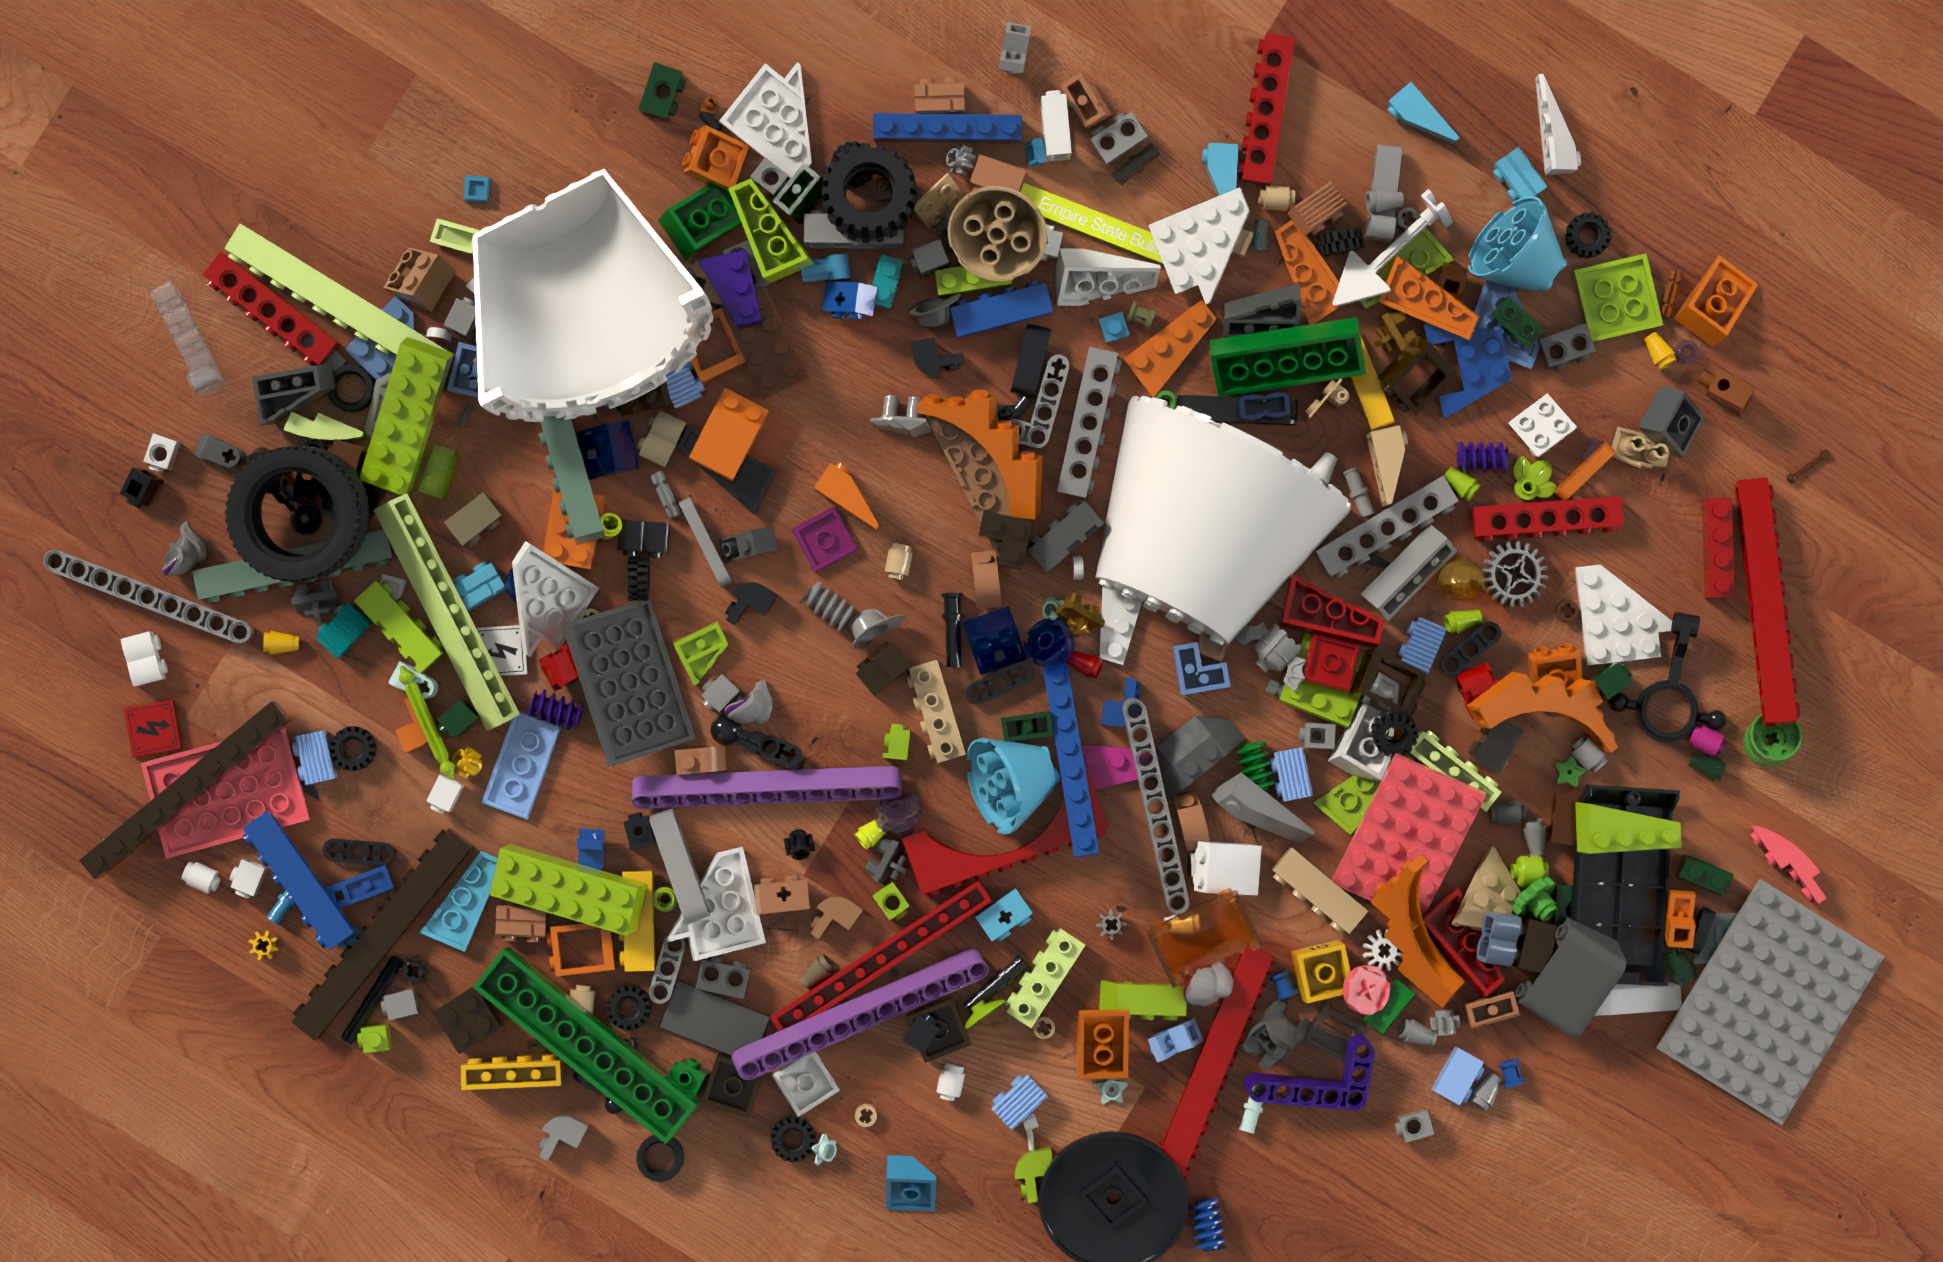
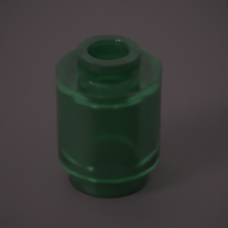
(1680, 966)

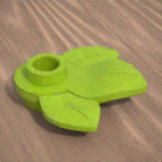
(1535, 476)

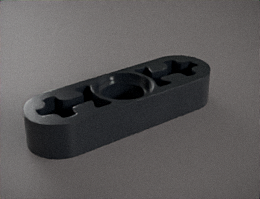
(985, 697)
(377, 859)

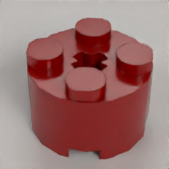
(559, 668)
(1474, 683)

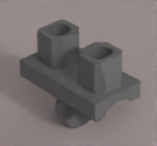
(315, 603)
(891, 863)

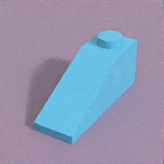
(1417, 112)
(1221, 166)

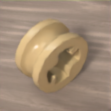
(1047, 1020)
(858, 1114)

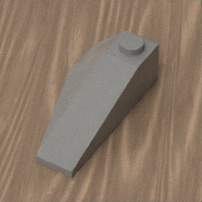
(1255, 806)

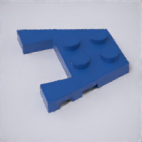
(1481, 364)

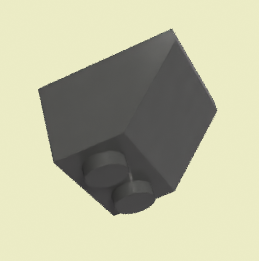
(1672, 420)

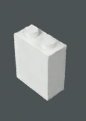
(1227, 866)

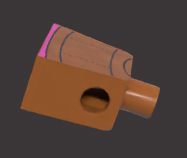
(1737, 395)

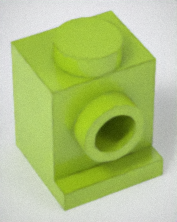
(897, 742)

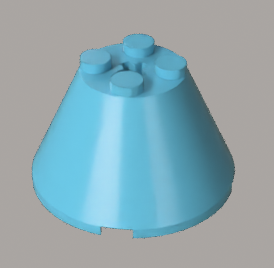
(1518, 248)
(1009, 780)

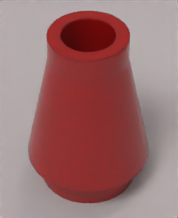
(1087, 664)

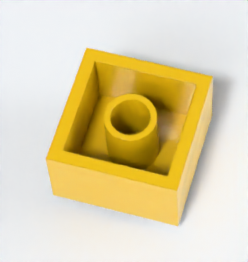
(1321, 970)

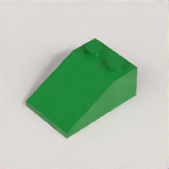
(700, 220)

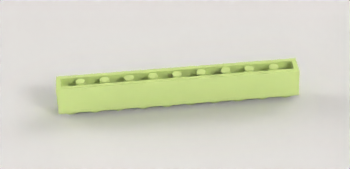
(320, 290)
(446, 612)

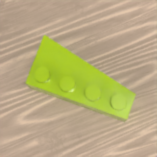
(770, 238)
(400, 626)
(1615, 830)

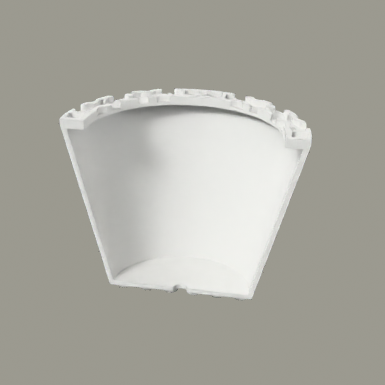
(580, 306)
(1208, 519)

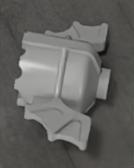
(1275, 652)

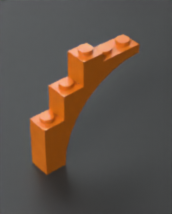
(1000, 439)
(1518, 695)
(1407, 931)

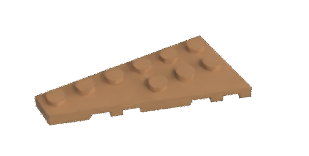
(973, 469)

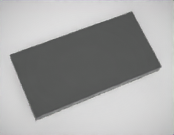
(712, 1019)

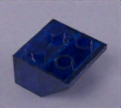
(607, 449)
(994, 640)

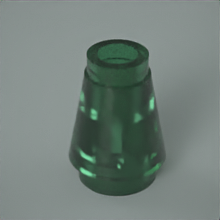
(1708, 766)

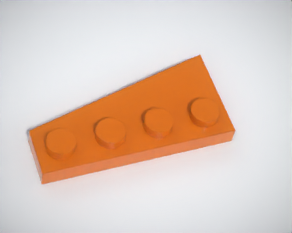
(1309, 269)
(1427, 301)
(1164, 352)

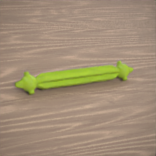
(426, 722)

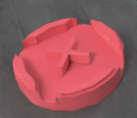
(1366, 989)

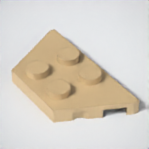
(1489, 891)

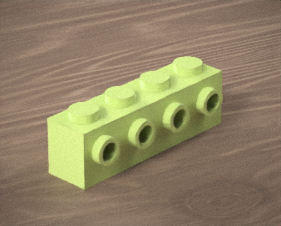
(1445, 760)
(1045, 977)

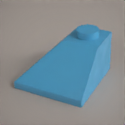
(909, 1185)

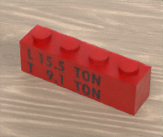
(1718, 548)

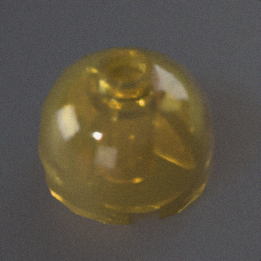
(1461, 579)

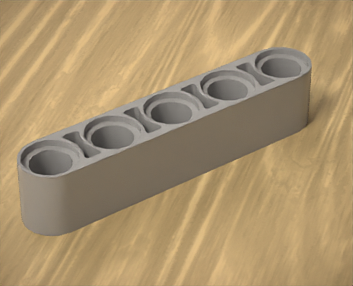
(679, 866)

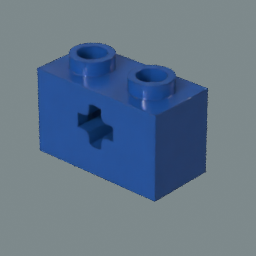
(849, 299)

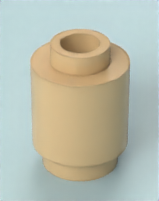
(1276, 198)
(898, 561)
(584, 996)

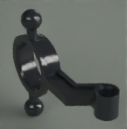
(1684, 626)

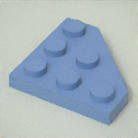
(1490, 297)
(366, 353)

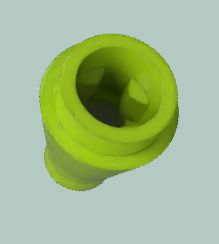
(1462, 484)
(1460, 621)
(659, 904)

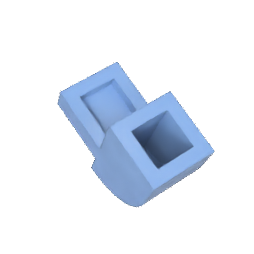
(1175, 1039)

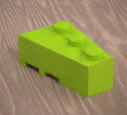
(1143, 999)

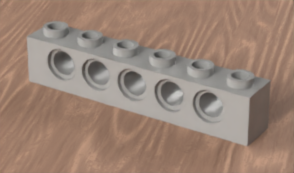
(1095, 360)
(1438, 490)

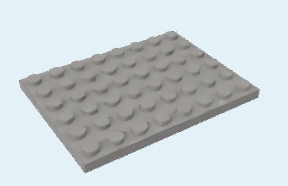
(1770, 1002)

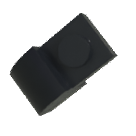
(927, 359)
(750, 594)

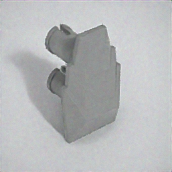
(910, 425)

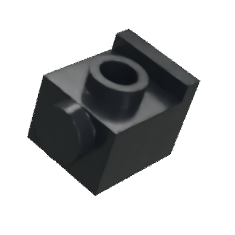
(140, 487)
(639, 841)

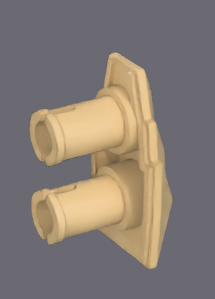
(1638, 450)

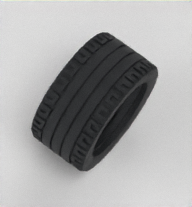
(246, 522)

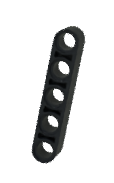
(1226, 409)

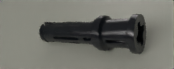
(953, 617)

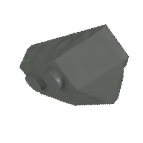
(1194, 751)

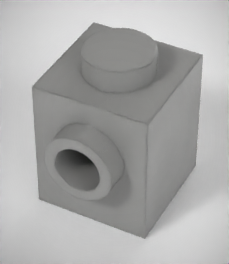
(719, 693)

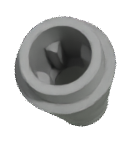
(1383, 200)
(1535, 835)
(1415, 1032)
(1486, 1092)

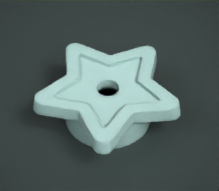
(1107, 1095)
(824, 1150)

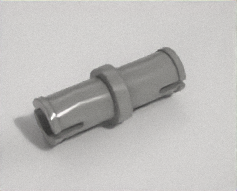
(1359, 492)

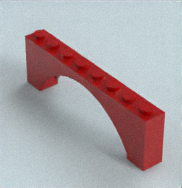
(941, 866)

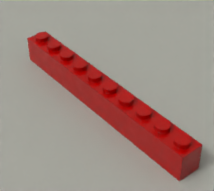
(1766, 602)
(883, 956)
(1215, 1057)

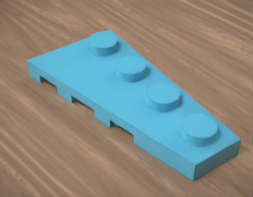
(462, 909)

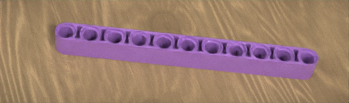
(767, 787)
(859, 1014)

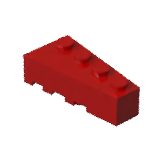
(1316, 611)
(1461, 944)

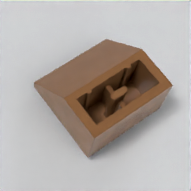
(420, 278)

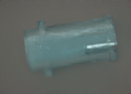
(1261, 236)

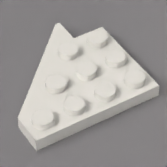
(773, 118)
(1200, 242)
(547, 597)
(1616, 619)
(732, 910)

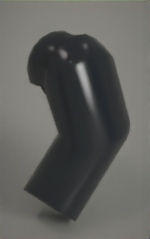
(1015, 411)

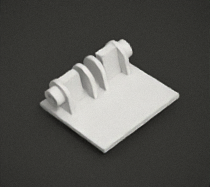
(1542, 425)

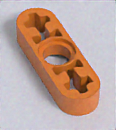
(1585, 471)

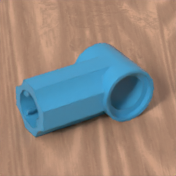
(831, 268)

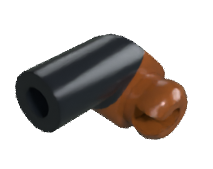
(708, 113)

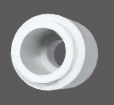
(201, 877)
(950, 1081)

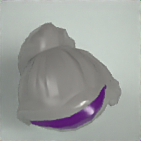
(185, 553)
(752, 707)
(1209, 985)

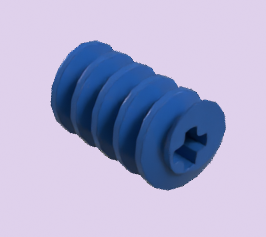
(1207, 1224)

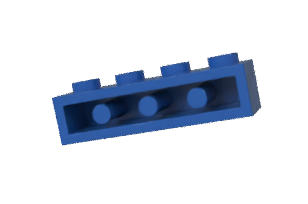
(1001, 310)

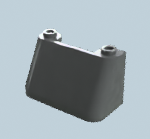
(1574, 979)

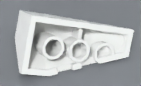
(1557, 143)
(1094, 274)
(1355, 747)
(1641, 999)

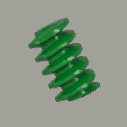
(1256, 764)

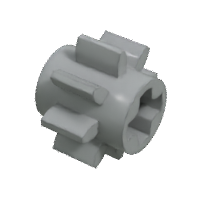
(961, 160)
(1104, 925)
(1445, 1022)

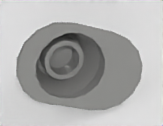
(870, 625)

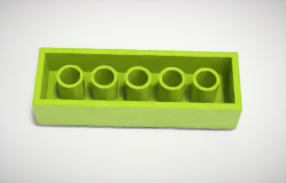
(406, 416)
(568, 889)

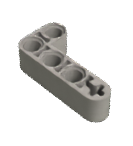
(1385, 177)
(1044, 401)

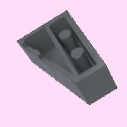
(1263, 312)
(290, 391)
(1064, 536)

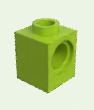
(891, 890)

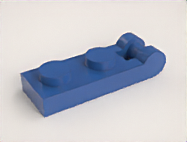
(362, 886)

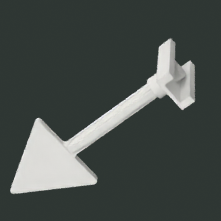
(1361, 280)

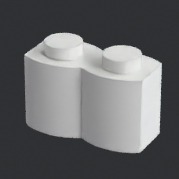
(143, 658)

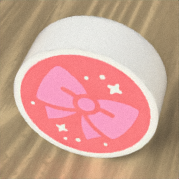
(439, 335)
(1077, 567)

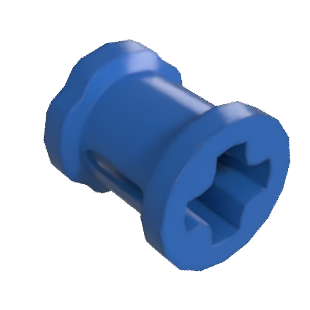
(1284, 984)
(1511, 1073)

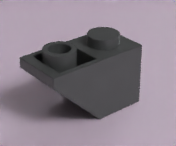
(748, 544)

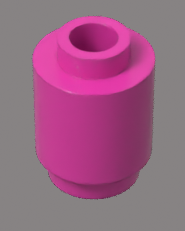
(1706, 740)

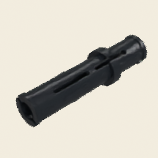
(997, 983)

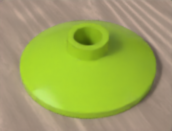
(981, 1010)

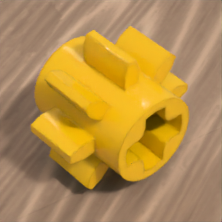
(467, 762)
(270, 947)

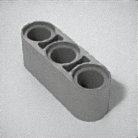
(660, 977)

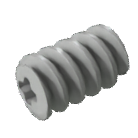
(828, 605)

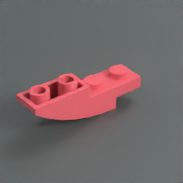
(1784, 853)

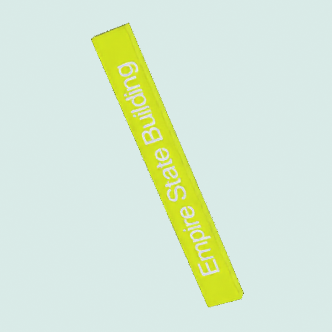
(1093, 223)

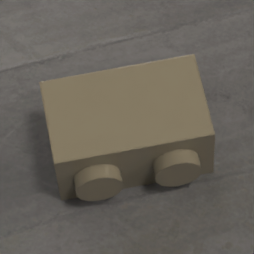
(474, 520)

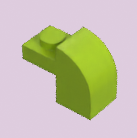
(1030, 1166)

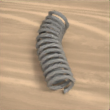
(467, 410)

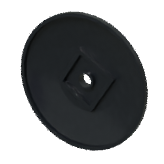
(1102, 1230)

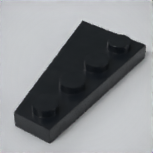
(750, 481)

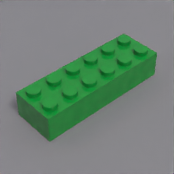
(1287, 357)

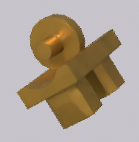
(1391, 323)
(1080, 619)

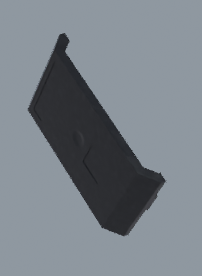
(1627, 890)

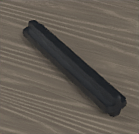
(372, 999)

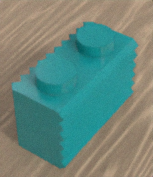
(887, 280)
(343, 630)

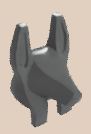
(1274, 1035)

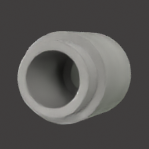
(1588, 754)

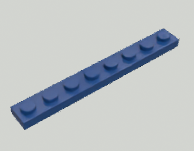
(1071, 762)

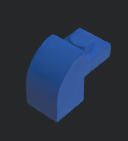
(1112, 710)
(592, 848)

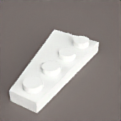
(1120, 620)

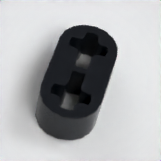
(1703, 925)

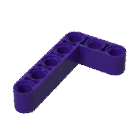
(1319, 1087)

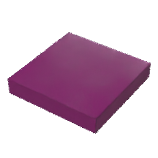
(825, 539)

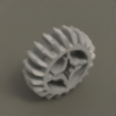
(1509, 585)

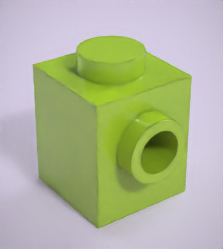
(375, 1038)

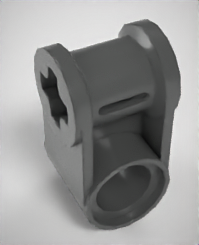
(216, 451)

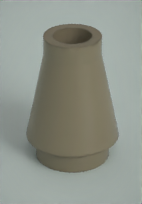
(818, 971)

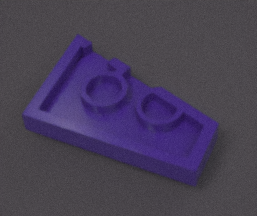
(734, 284)

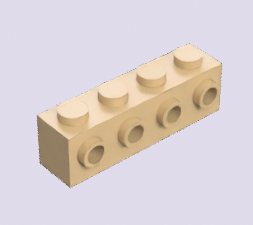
(936, 710)
(1318, 889)

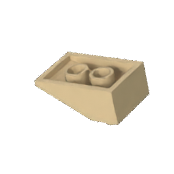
(1387, 454)

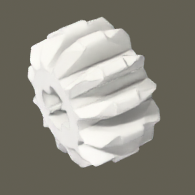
(1374, 951)

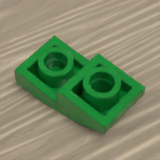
(1399, 998)

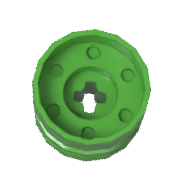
(1785, 743)

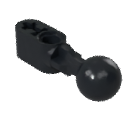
(283, 493)
(727, 732)

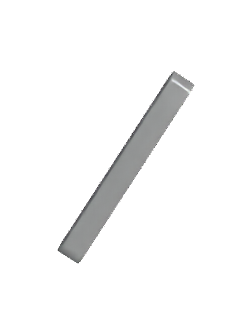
(137, 593)
(1162, 816)

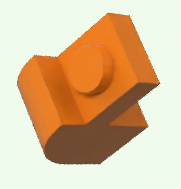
(412, 735)
(1679, 919)

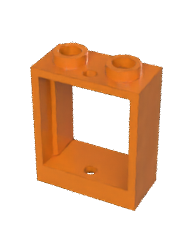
(727, 365)
(556, 961)

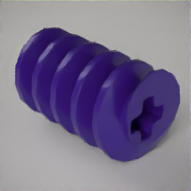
(1482, 457)
(556, 710)

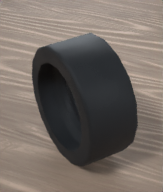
(369, 384)
(659, 1176)

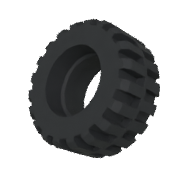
(862, 162)

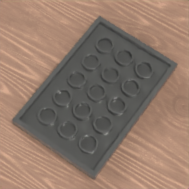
(628, 682)

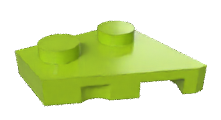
(701, 650)

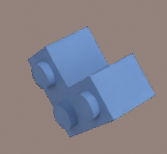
(464, 372)
(1193, 676)

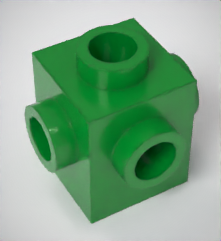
(697, 1075)

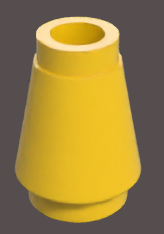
(1660, 351)
(280, 642)

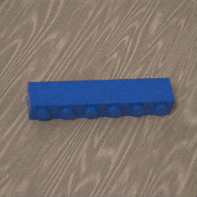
(947, 128)
(299, 880)

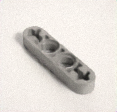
(705, 542)

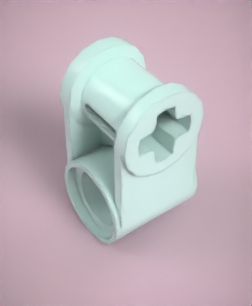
(418, 679)

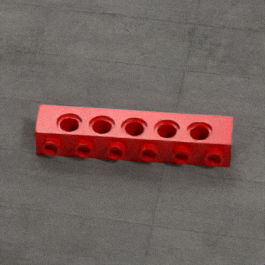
(1283, 48)
(224, 267)
(1609, 506)

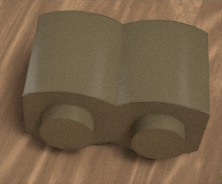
(662, 439)

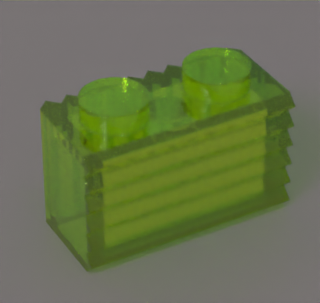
(439, 471)

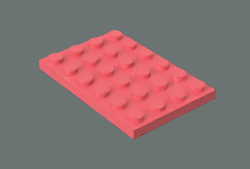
(258, 784)
(1407, 817)

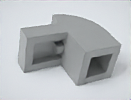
(1015, 48)
(565, 1128)

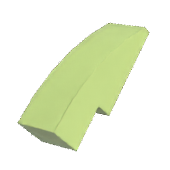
(453, 236)
(322, 428)

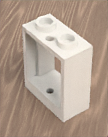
(1055, 126)

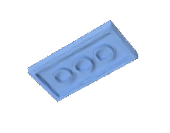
(521, 765)

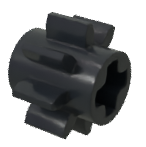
(799, 844)
(421, 971)

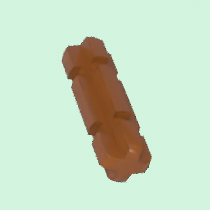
(1671, 293)

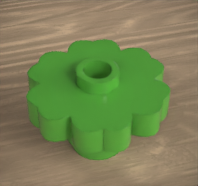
(1537, 900)

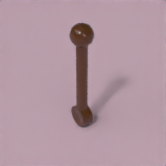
(1825, 454)

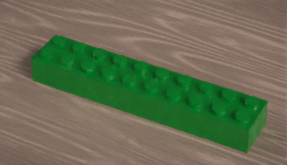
(587, 1045)

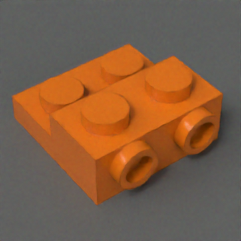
(715, 158)
(1559, 663)

